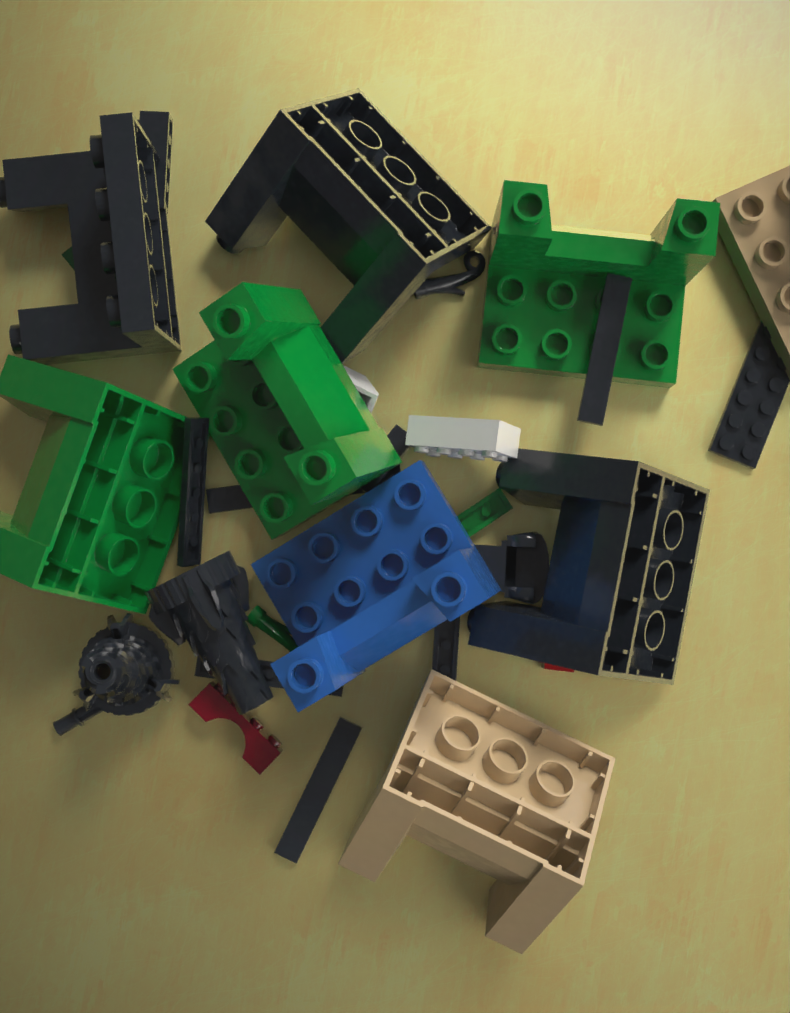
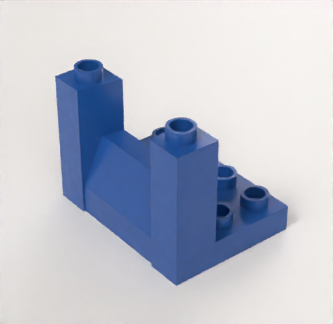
(370, 582)

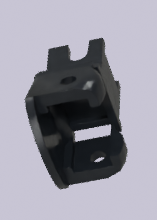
(519, 565)

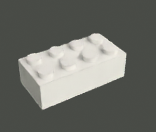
(463, 437)

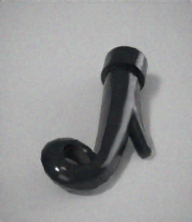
(447, 283)

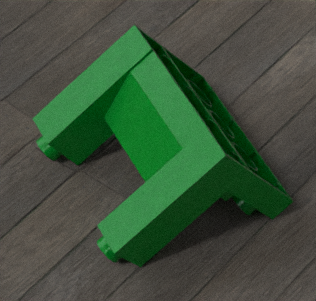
(551, 280)
(282, 406)
(98, 489)

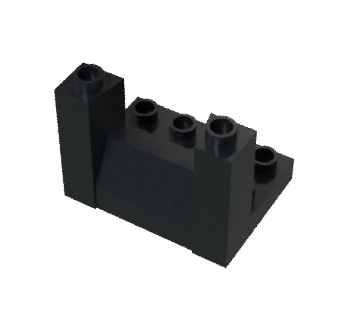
(359, 199)
(116, 247)
(614, 570)

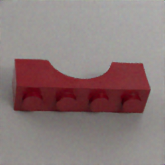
(259, 746)

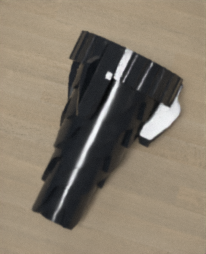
(209, 613)
(138, 665)

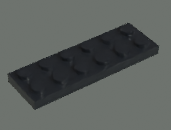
(752, 403)

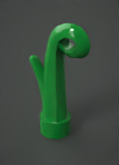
(276, 630)

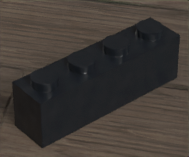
(159, 129)

